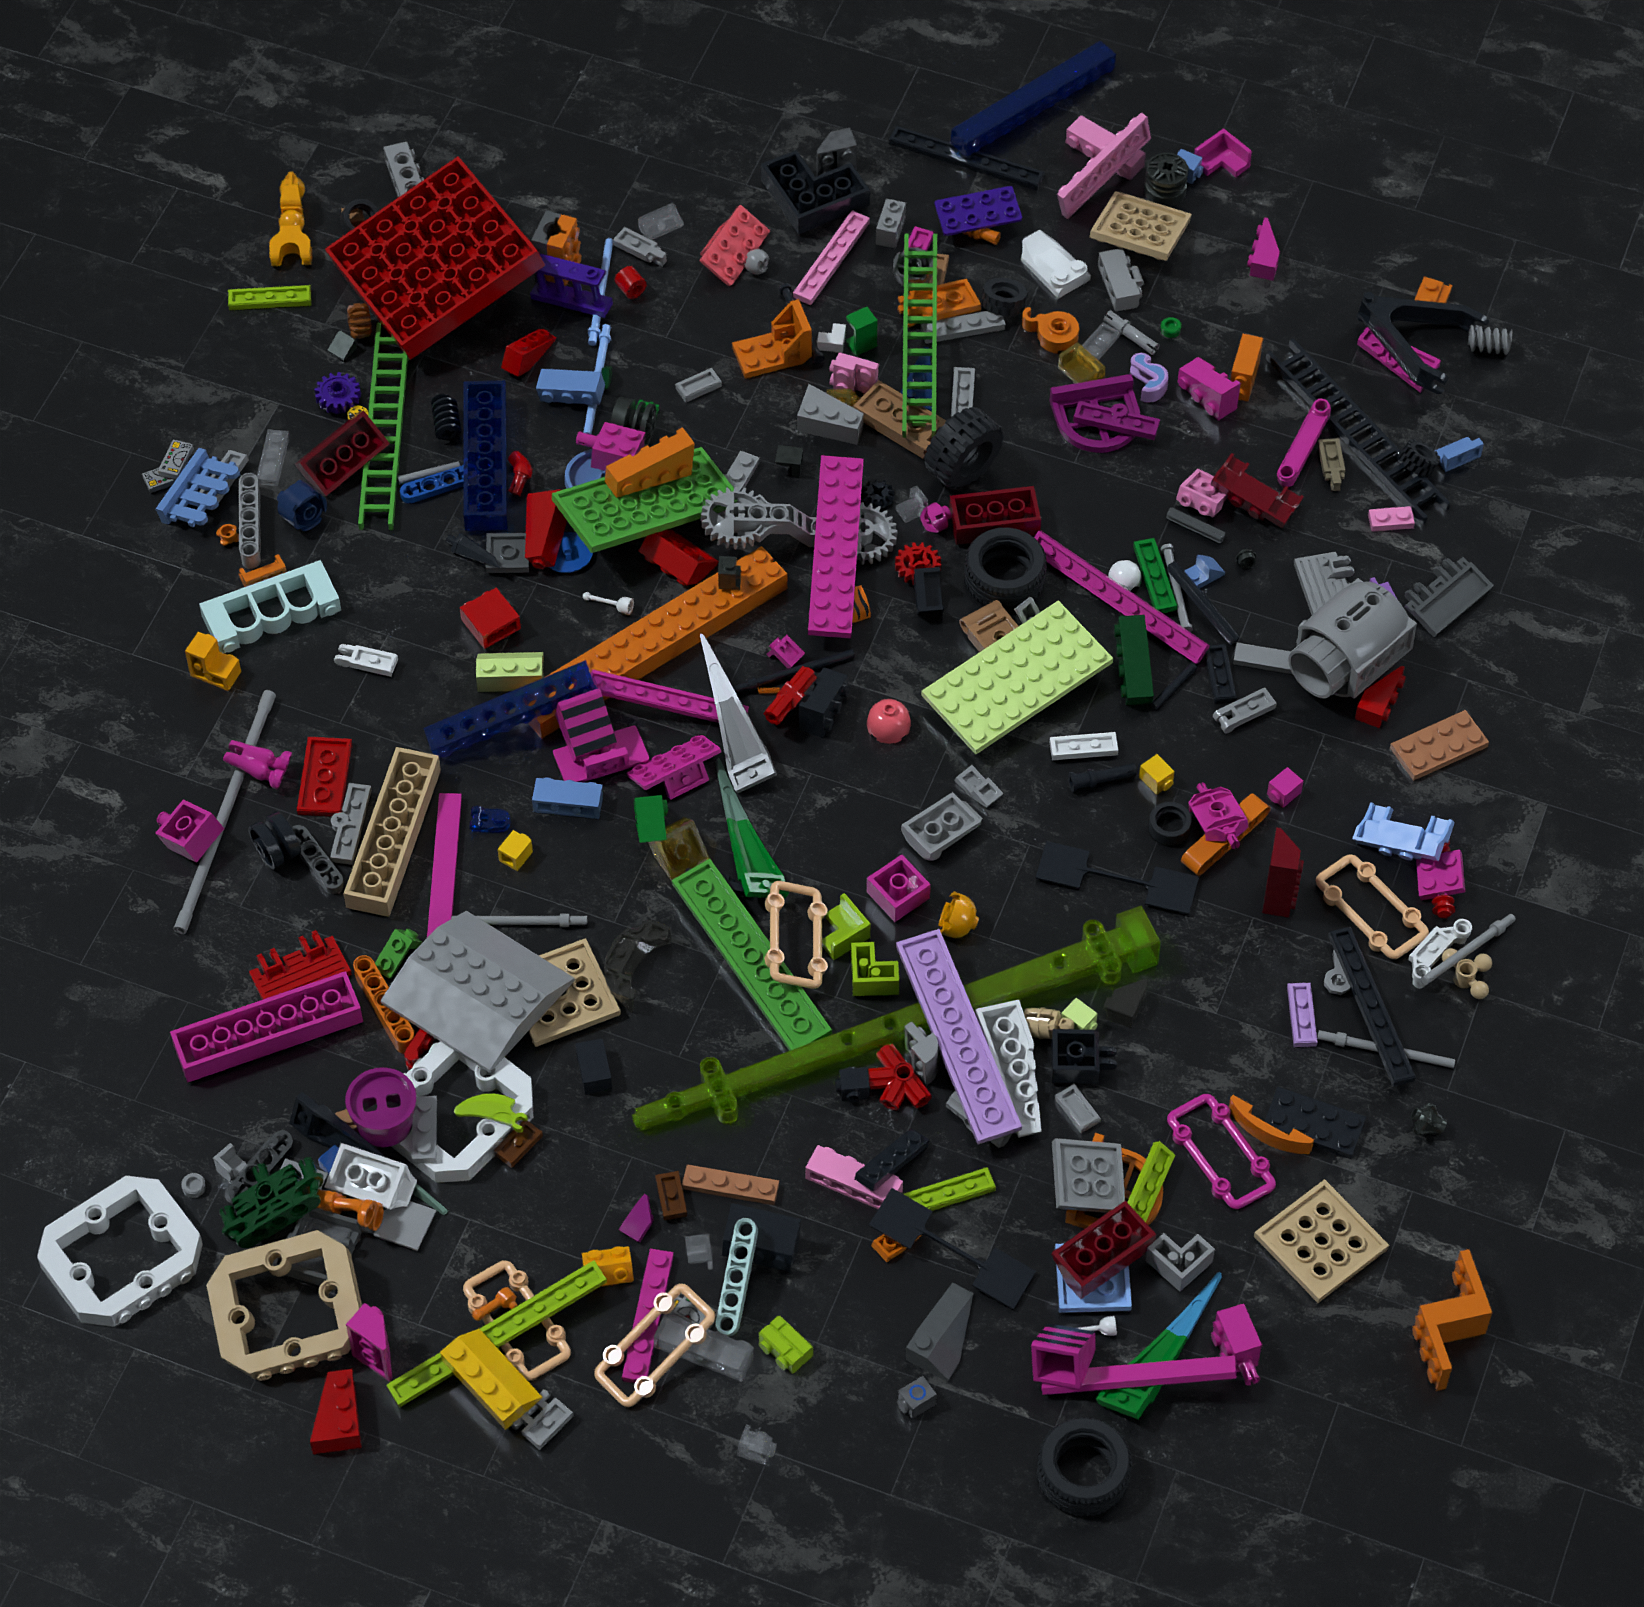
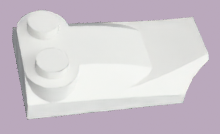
(1053, 264)
(371, 1177)

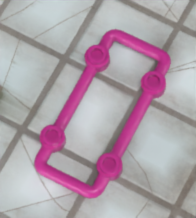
(1220, 1186)

